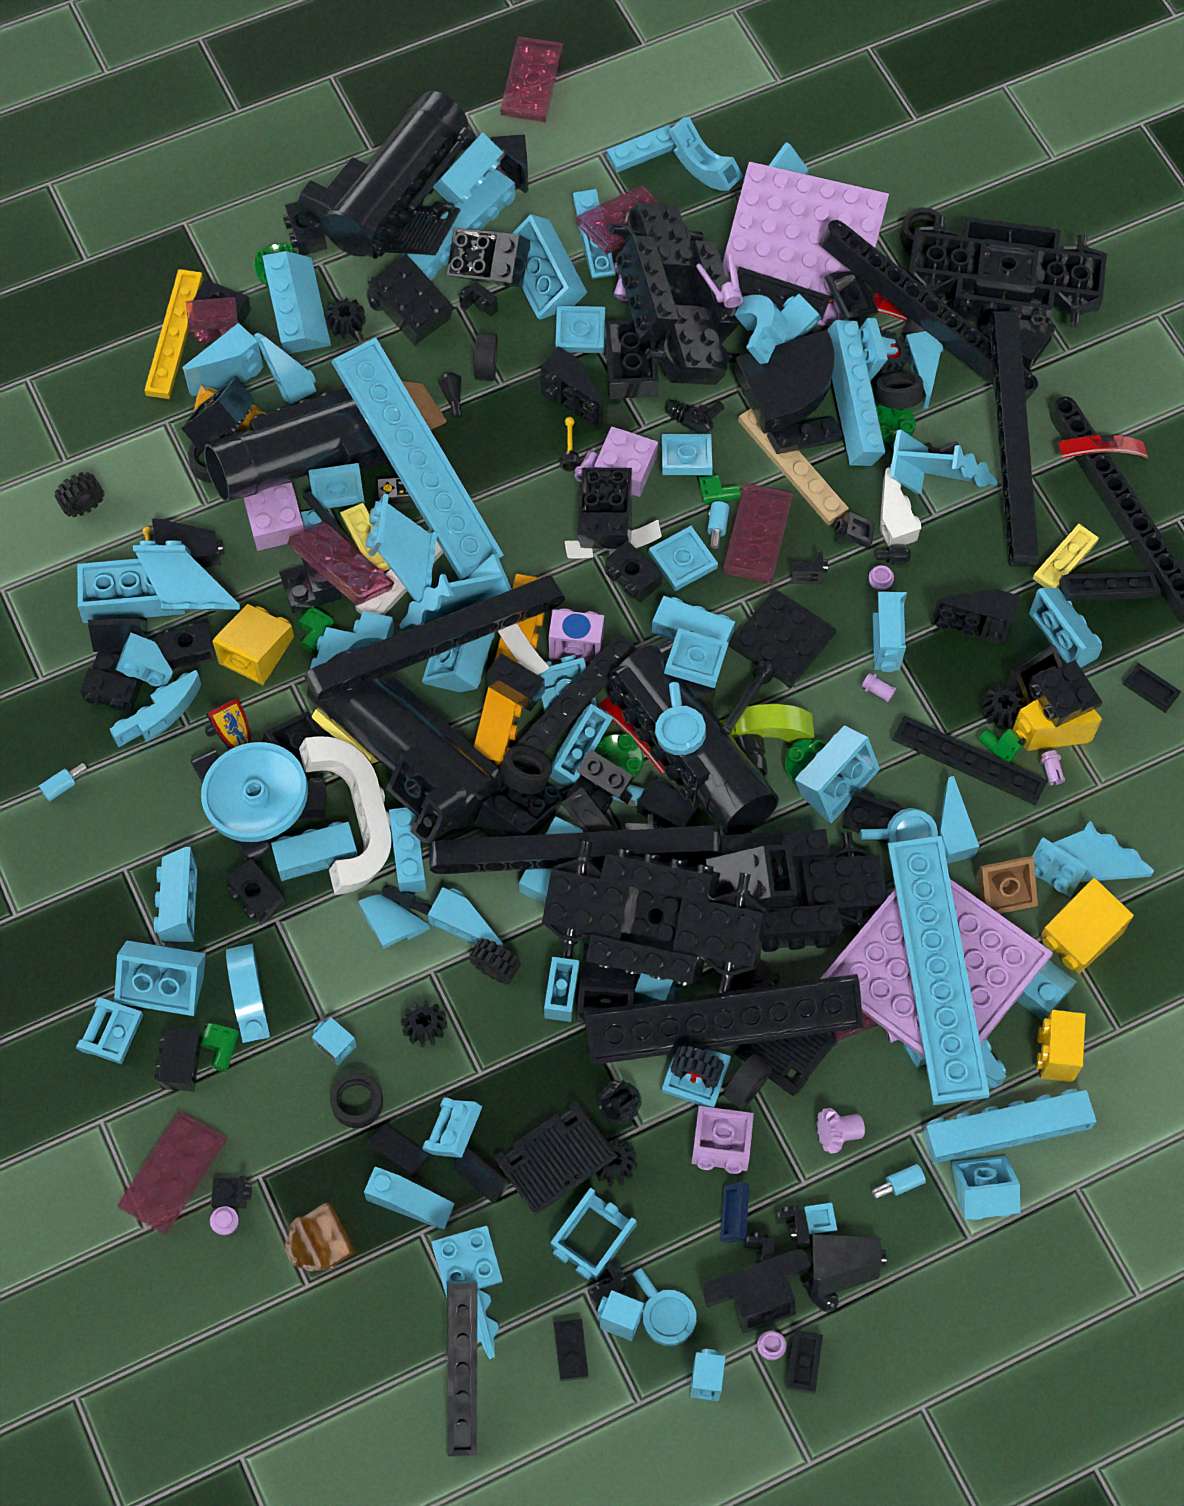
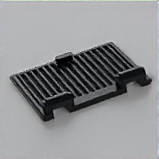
(425, 230)
(794, 1053)
(555, 1157)

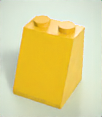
(253, 643)
(1043, 734)
(1086, 926)

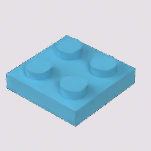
(580, 329)
(686, 454)
(337, 485)
(683, 558)
(696, 658)

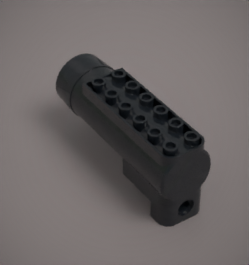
(370, 200)
(290, 444)
(430, 762)
(719, 770)

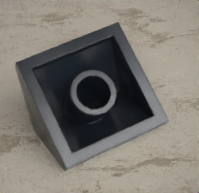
(514, 159)
(850, 296)
(113, 633)
(1021, 675)

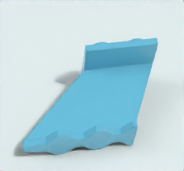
(913, 460)
(403, 546)
(180, 579)
(448, 597)
(1086, 857)
(471, 1258)

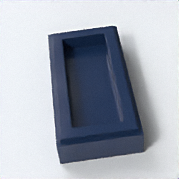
(734, 1212)

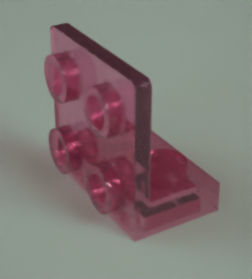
(211, 318)

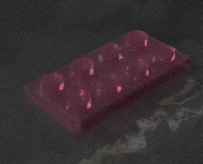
(531, 79)
(596, 221)
(758, 533)
(340, 563)
(172, 1173)

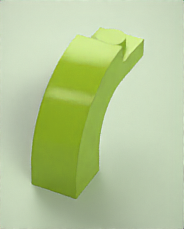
(775, 721)

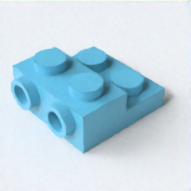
(560, 677)

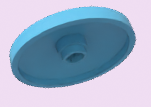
(254, 792)

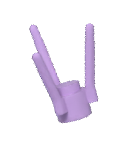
(730, 292)

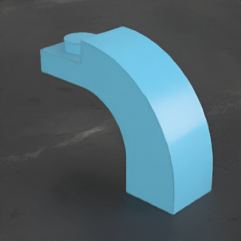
(700, 161)
(770, 325)
(247, 993)

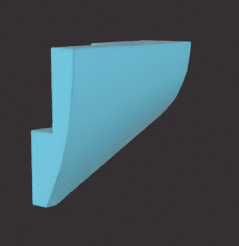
(390, 920)

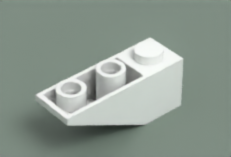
(897, 520)

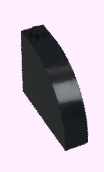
(790, 382)

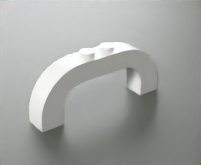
(368, 800)

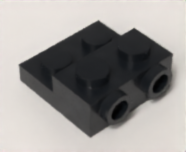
(307, 587)
(108, 686)
(1064, 693)
(293, 733)

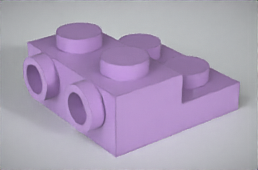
(722, 1139)

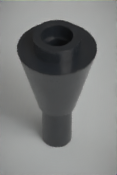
(451, 388)

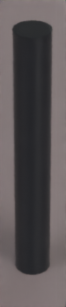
(324, 515)

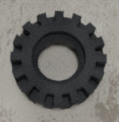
(79, 494)
(494, 961)

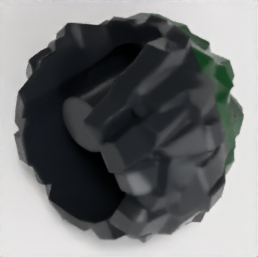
(619, 1102)

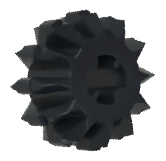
(345, 317)
(993, 705)
(418, 1031)
(624, 1165)

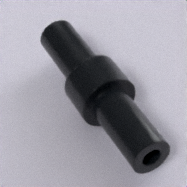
(406, 900)

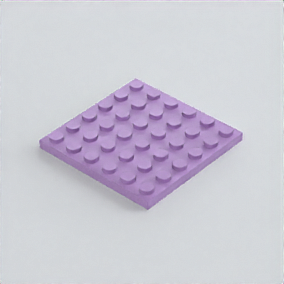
(782, 225)
(996, 954)

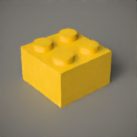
(1061, 1046)

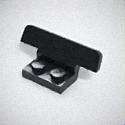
(760, 1290)

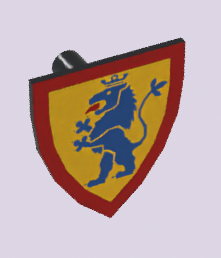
(229, 724)

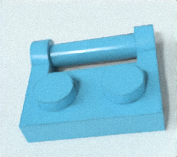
(117, 1034)
(458, 1131)

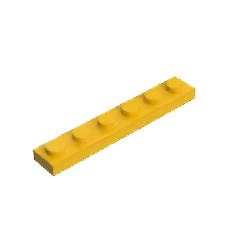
(172, 336)

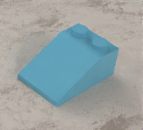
(228, 357)

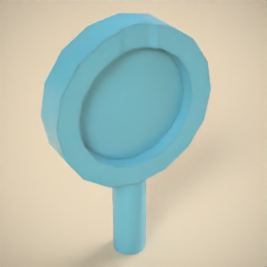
(680, 727)
(904, 826)
(668, 1314)

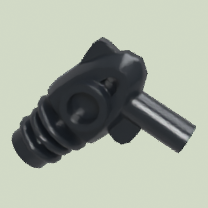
(694, 418)

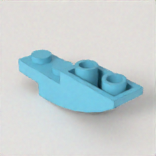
(598, 262)
(167, 707)

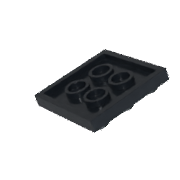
(783, 636)

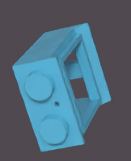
(889, 631)
(607, 1211)

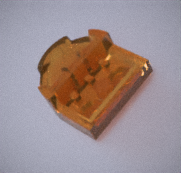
(318, 1240)

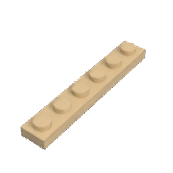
(799, 473)

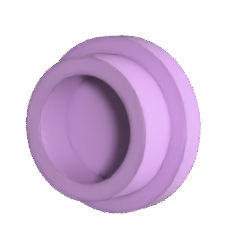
(881, 577)
(224, 1220)
(771, 1345)

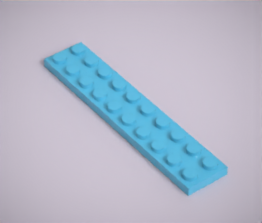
(416, 457)
(938, 971)

